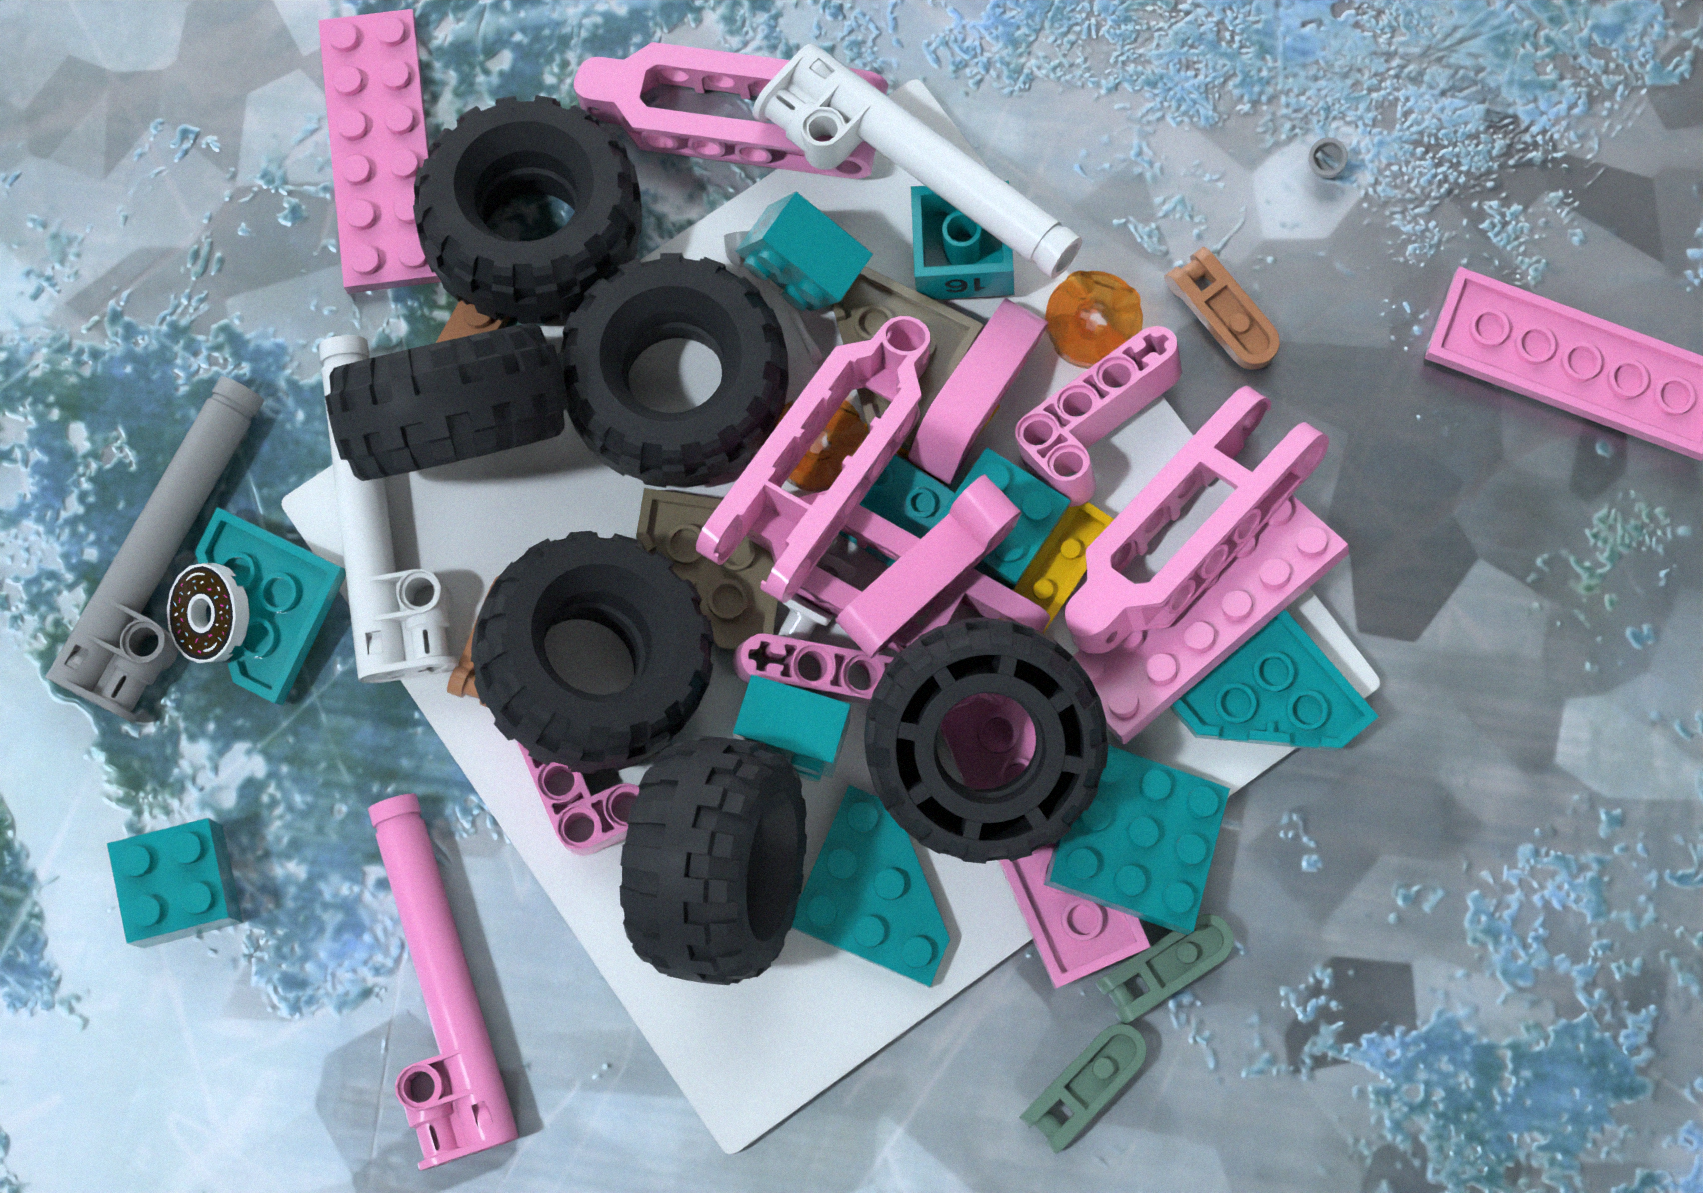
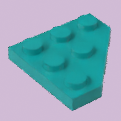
(286, 596)
(1276, 694)
(873, 894)

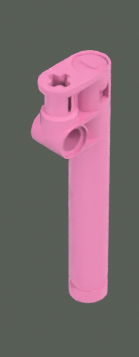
(469, 1093)

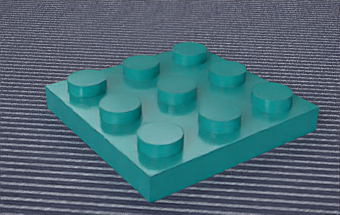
(1143, 842)

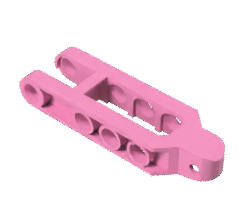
(617, 88)
(886, 365)
(869, 529)
(1118, 606)

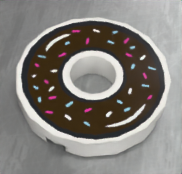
(187, 613)

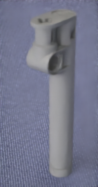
(103, 649)

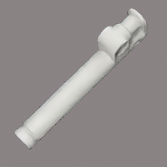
(824, 97)
(389, 631)

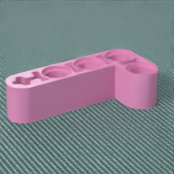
(1146, 368)
(975, 390)
(931, 567)
(832, 663)
(580, 804)

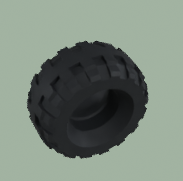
(515, 153)
(661, 303)
(446, 401)
(634, 598)
(972, 660)
(713, 860)

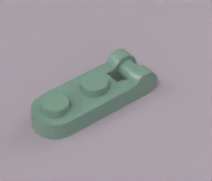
(1168, 966)
(1087, 1084)

